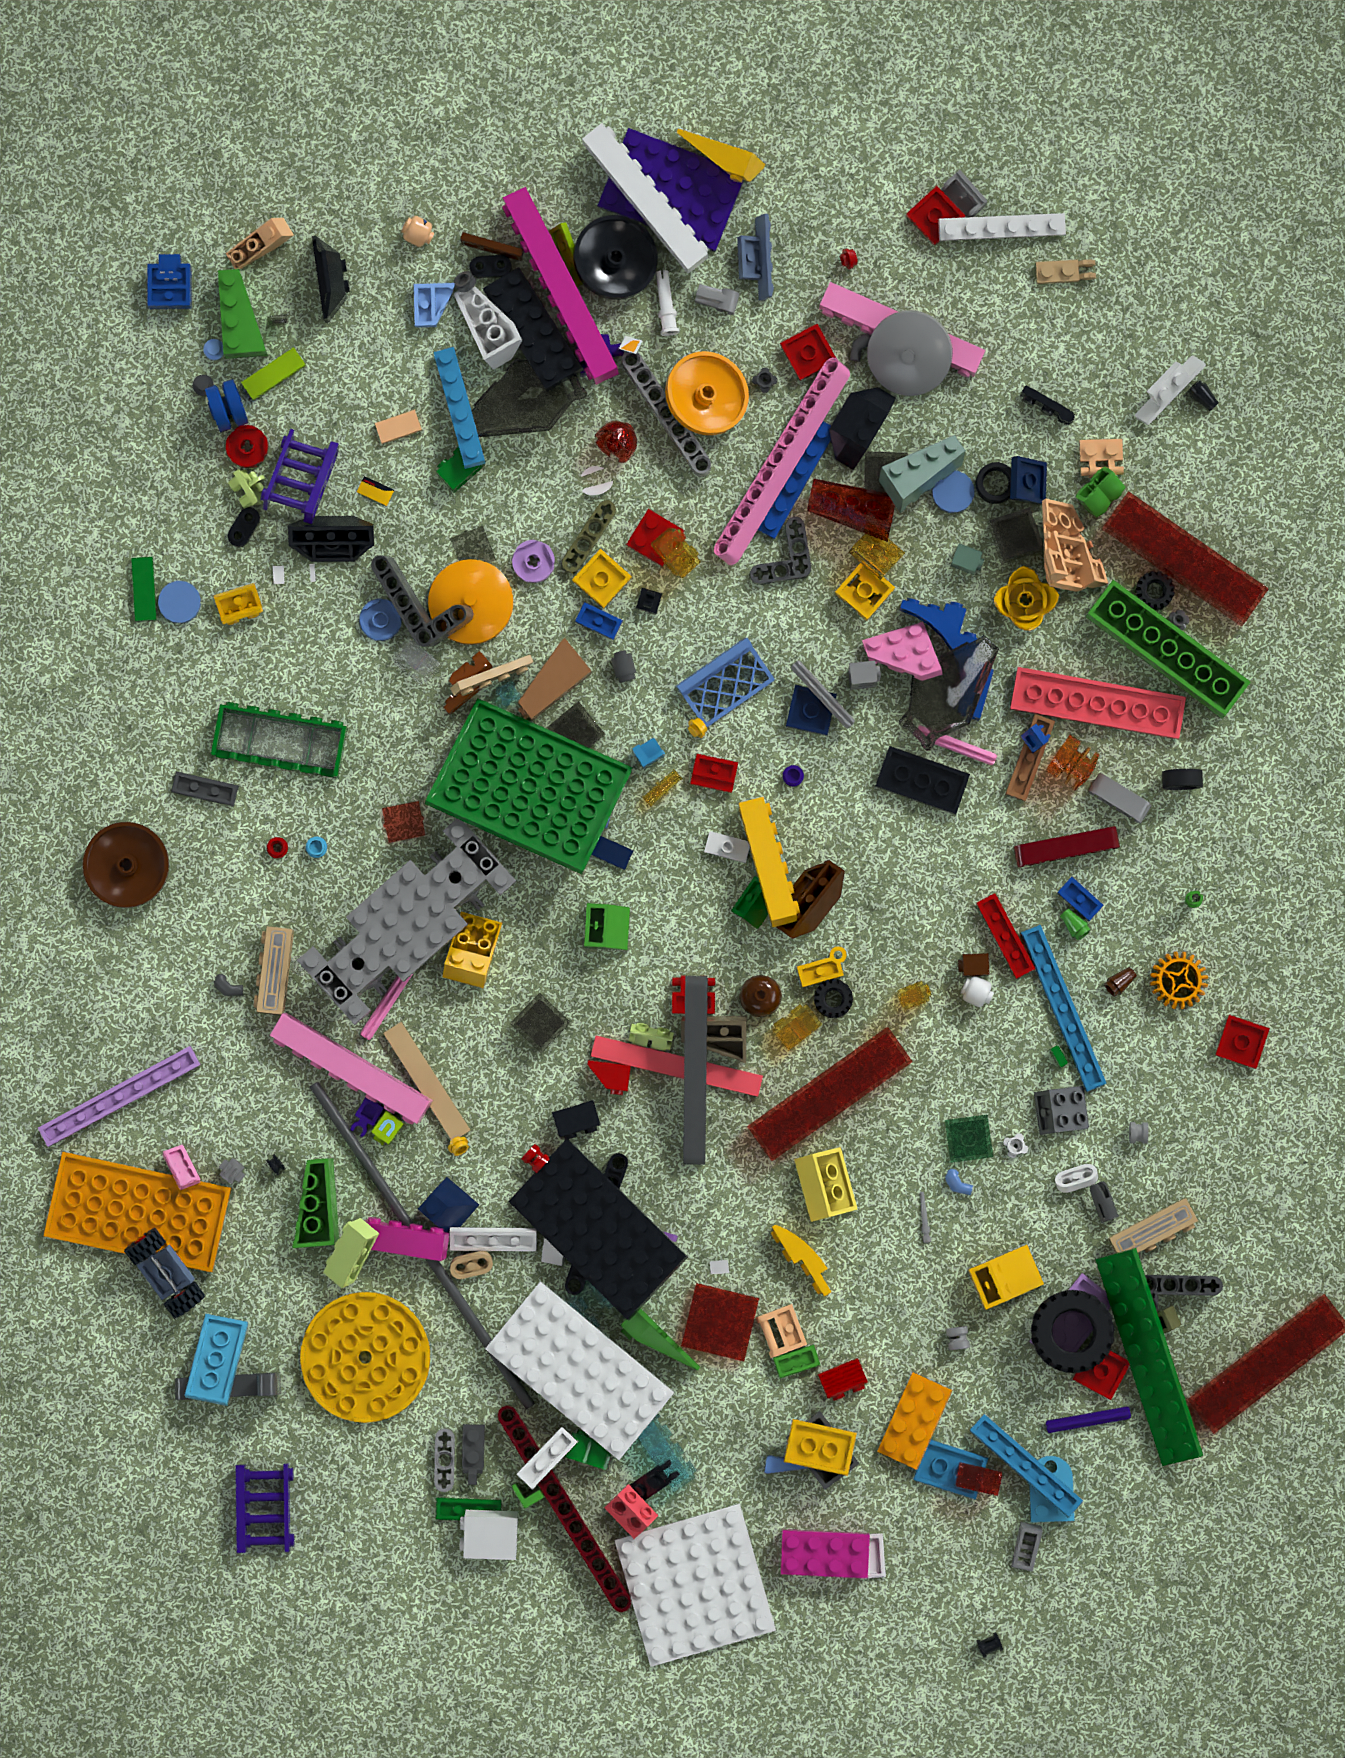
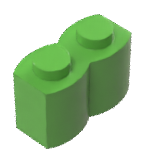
(1100, 491)

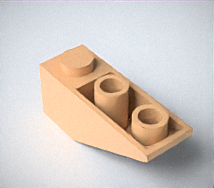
(260, 242)

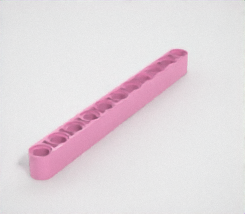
(781, 461)

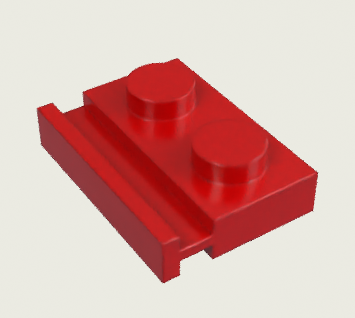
(714, 773)

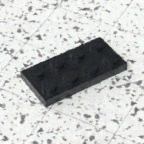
(922, 780)

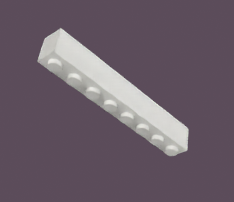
(645, 198)

